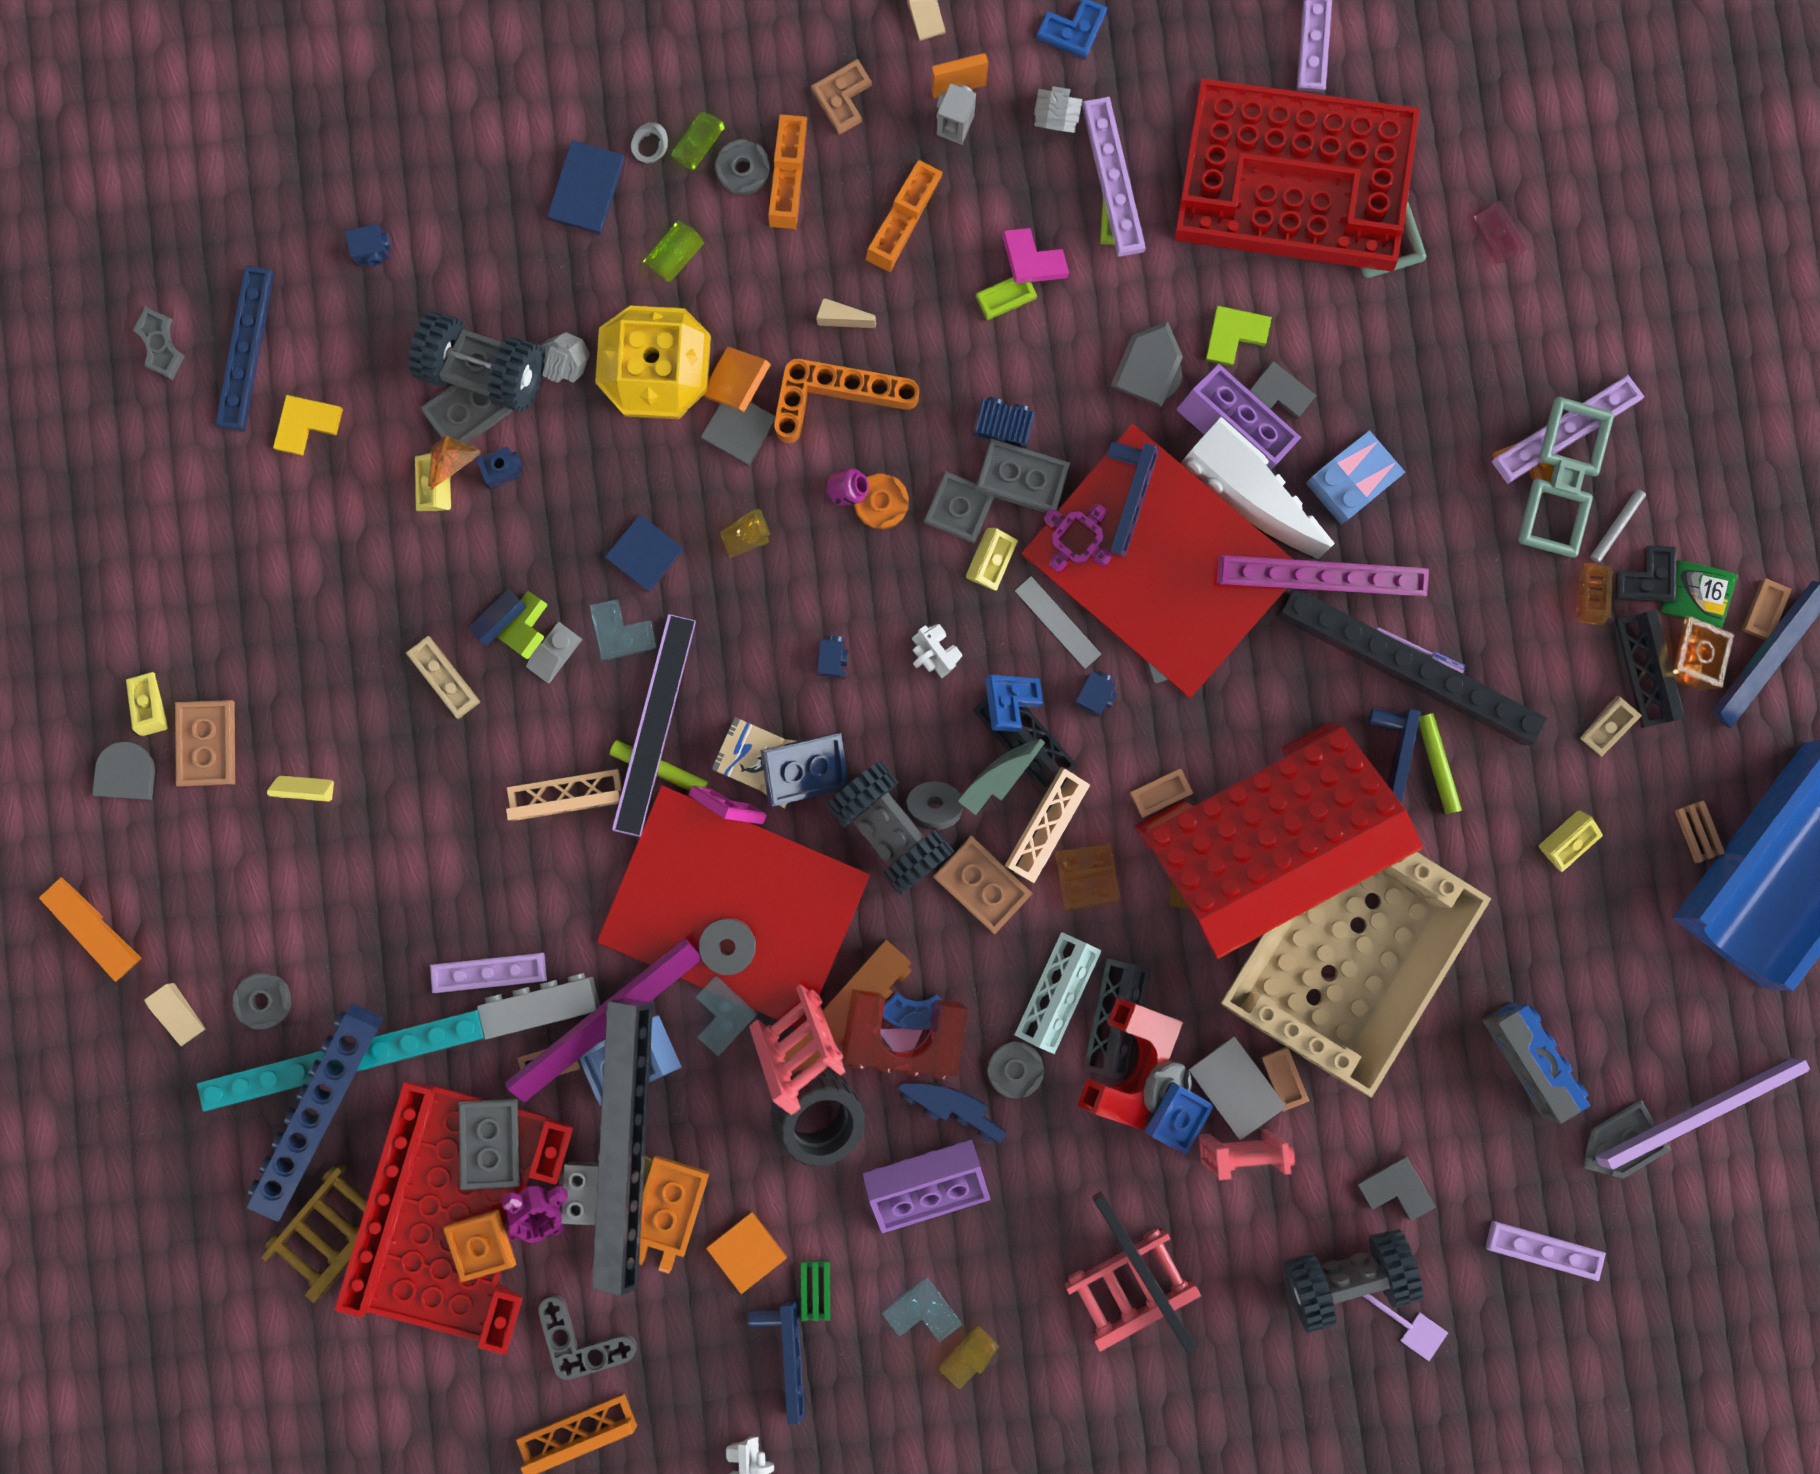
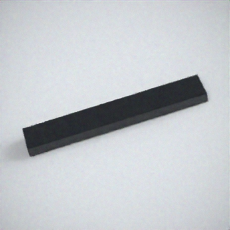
(1144, 1273)

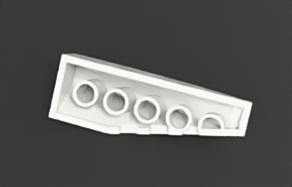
(1242, 479)

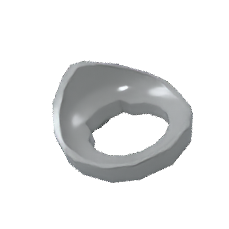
(646, 130)

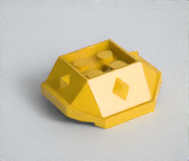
(656, 388)

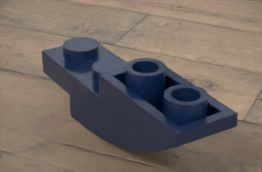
(942, 1100)

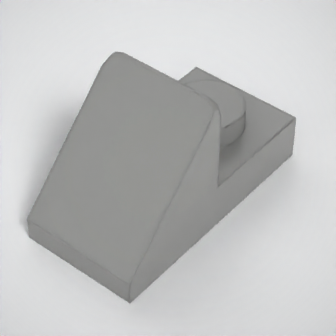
(553, 652)

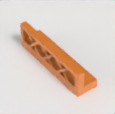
(580, 1445)

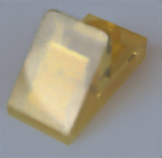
(746, 534)
(969, 1357)

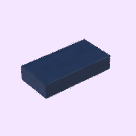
(497, 617)

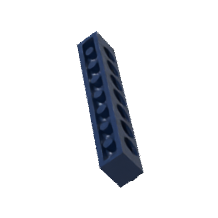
(272, 1199)

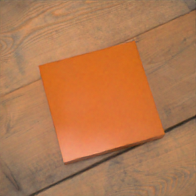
(965, 71)
(736, 379)
(479, 1245)
(746, 1252)

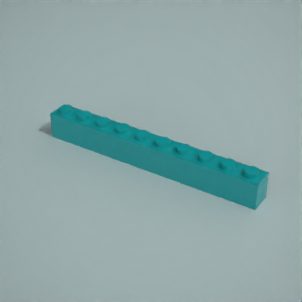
(382, 1050)

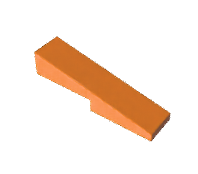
(787, 172)
(903, 216)
(89, 929)

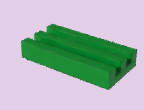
(815, 1316)

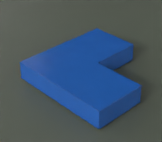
(1074, 35)
(1007, 695)

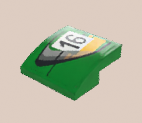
(1701, 593)

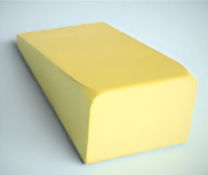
(145, 705)

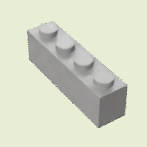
(538, 1007)

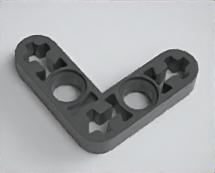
(571, 1350)

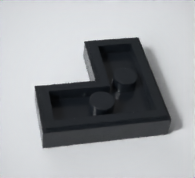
(1653, 584)

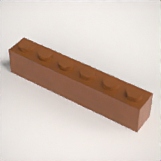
(874, 976)

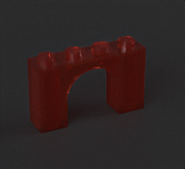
(935, 1055)

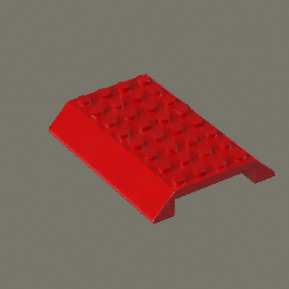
(1281, 839)
(401, 1251)

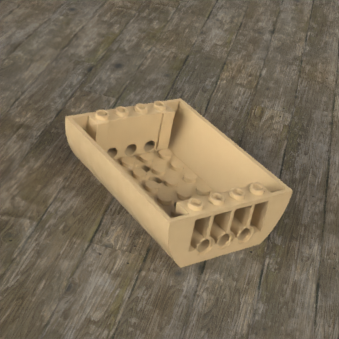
(1380, 973)

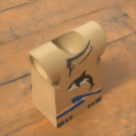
(741, 754)

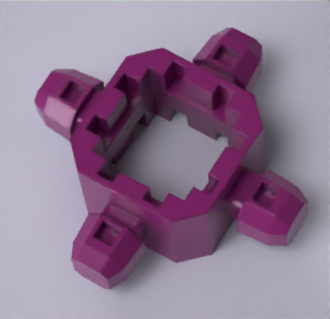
(1054, 519)
(534, 1200)

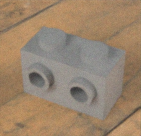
(955, 112)
(581, 1184)

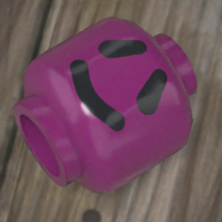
(847, 487)

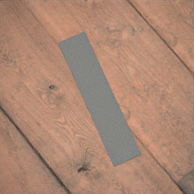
(1058, 622)

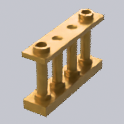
(338, 1259)

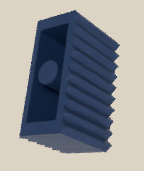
(1003, 422)

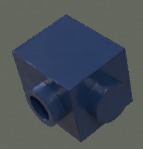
(368, 245)
(1096, 693)

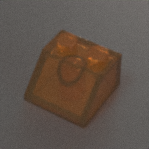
(1702, 655)

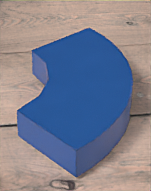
(909, 1013)

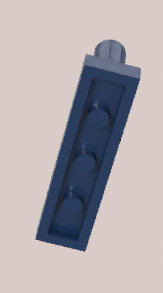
(1145, 463)
(1407, 726)
(788, 1319)

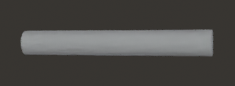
(1618, 526)

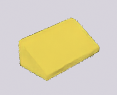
(427, 499)
(991, 558)
(301, 788)
(1571, 840)

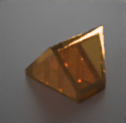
(448, 458)

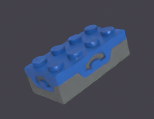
(1536, 1062)

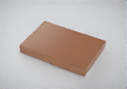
(205, 743)
(982, 885)

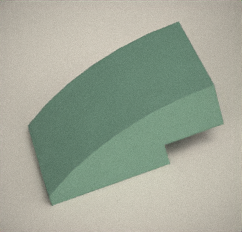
(999, 776)

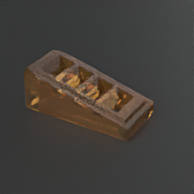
(1593, 611)

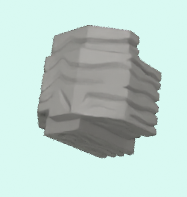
(1057, 110)
(564, 357)

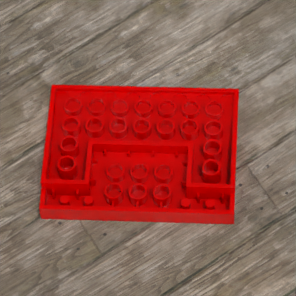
(1298, 175)
(1165, 588)
(709, 868)

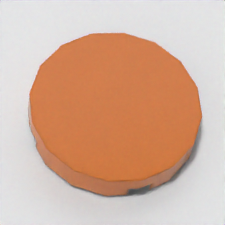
(884, 502)

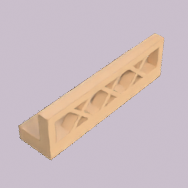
(563, 805)
(1050, 828)

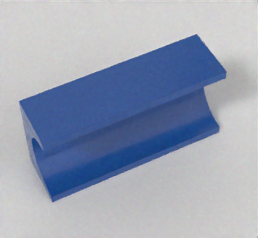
(1764, 893)

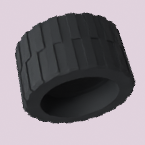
(836, 1139)

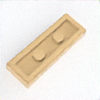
(443, 677)

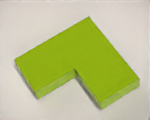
(1231, 327)
(519, 632)

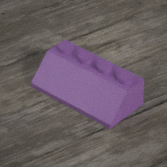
(1227, 398)
(926, 1186)

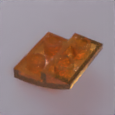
(1087, 877)

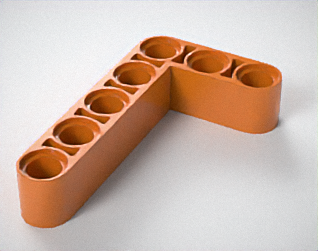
(837, 389)

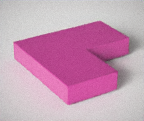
(1027, 263)
(727, 808)

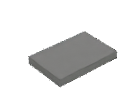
(1237, 1088)

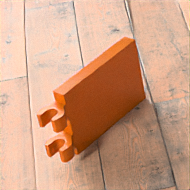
(670, 1208)

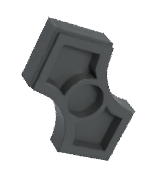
(161, 353)

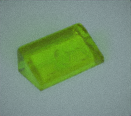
(697, 140)
(674, 251)

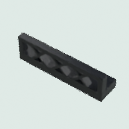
(1659, 665)
(1043, 766)
(1119, 1044)

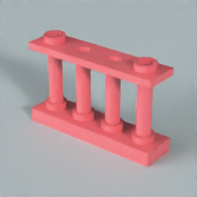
(772, 1053)
(1224, 1157)
(1131, 1319)

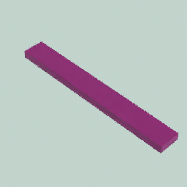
(1322, 575)
(593, 1027)

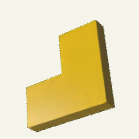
(301, 416)

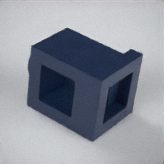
(496, 477)
(832, 657)

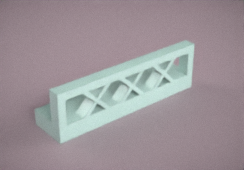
(1062, 995)

